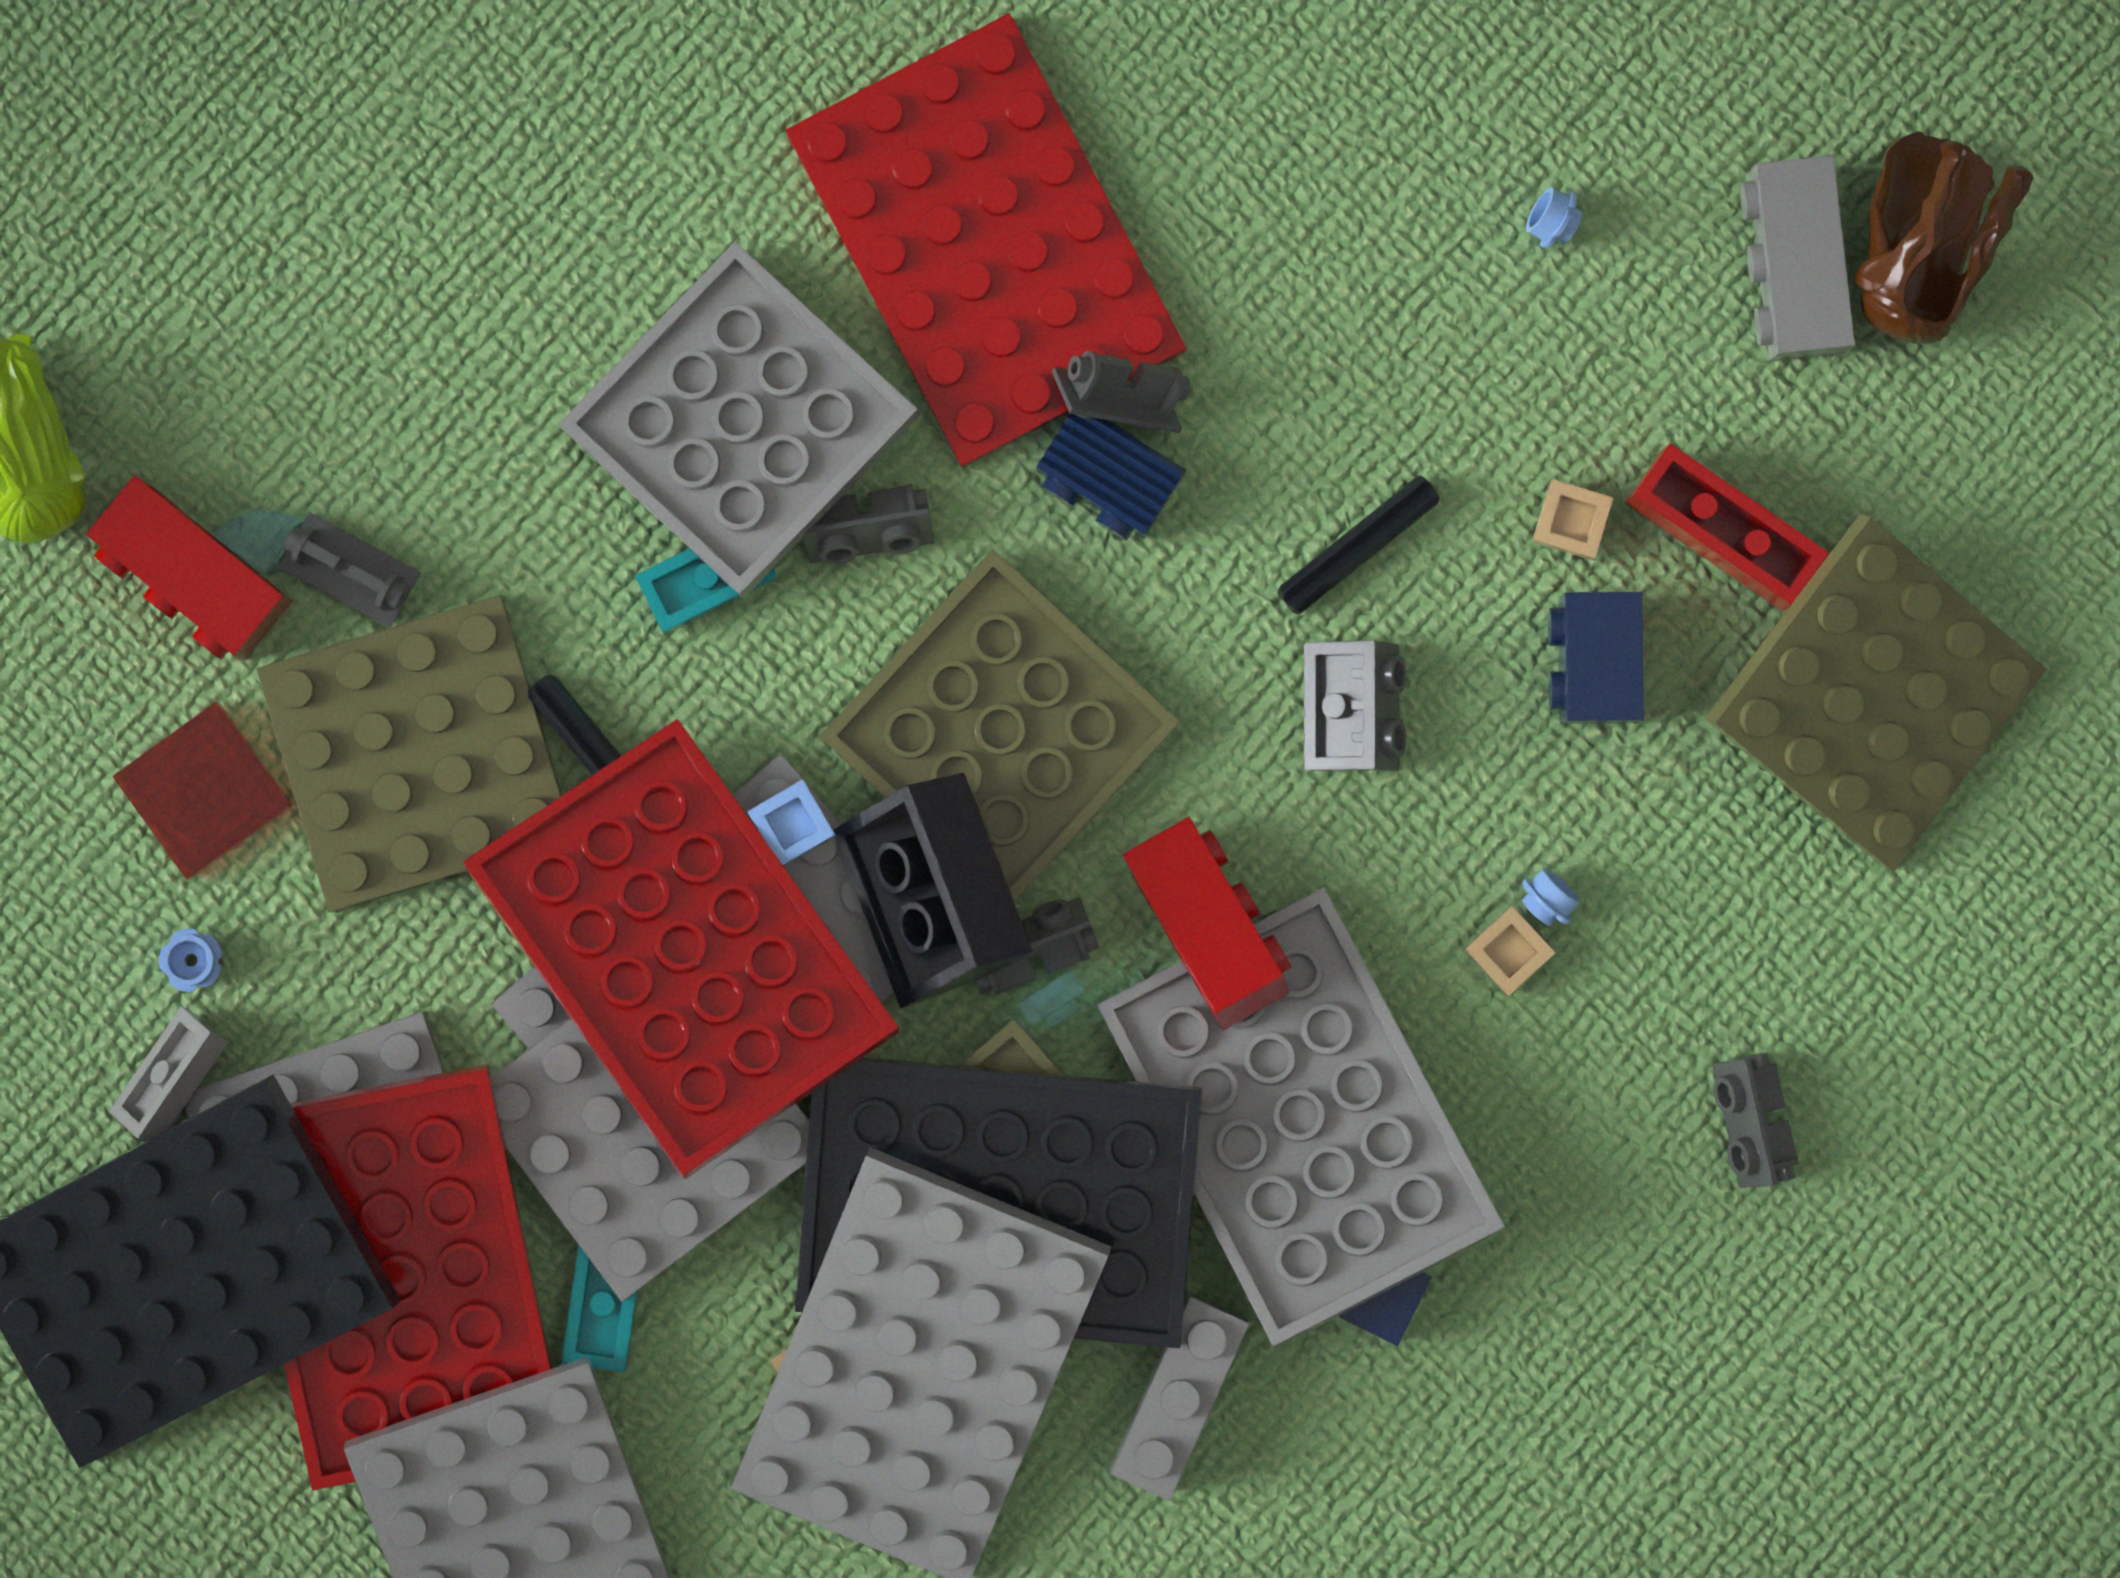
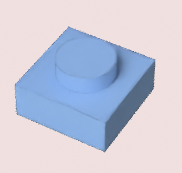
(791, 822)

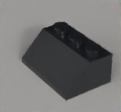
(932, 889)

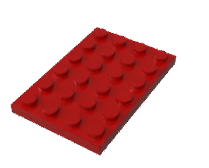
(982, 236)
(681, 948)
(442, 1214)

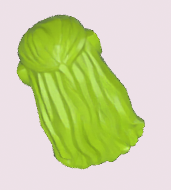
(38, 470)

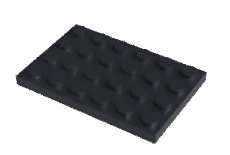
(1063, 1147)
(182, 1272)

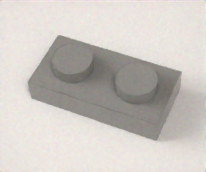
(168, 1076)

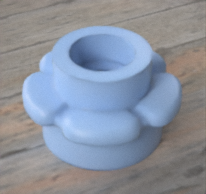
(1554, 217)
(1549, 897)
(174, 965)

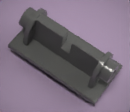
(1099, 389)
(896, 525)
(348, 569)
(1057, 933)
(1744, 1093)

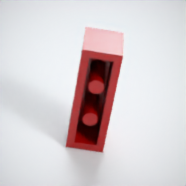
(1726, 527)
(187, 570)
(1209, 922)

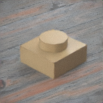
(1572, 519)
(1509, 951)

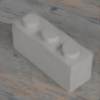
(1798, 258)
(1179, 1398)

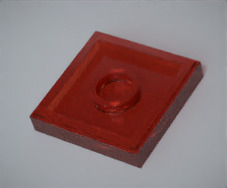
(203, 790)

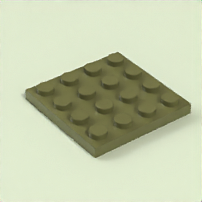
(1876, 693)
(1015, 704)
(409, 749)

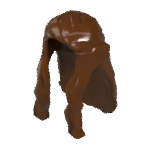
(1923, 230)

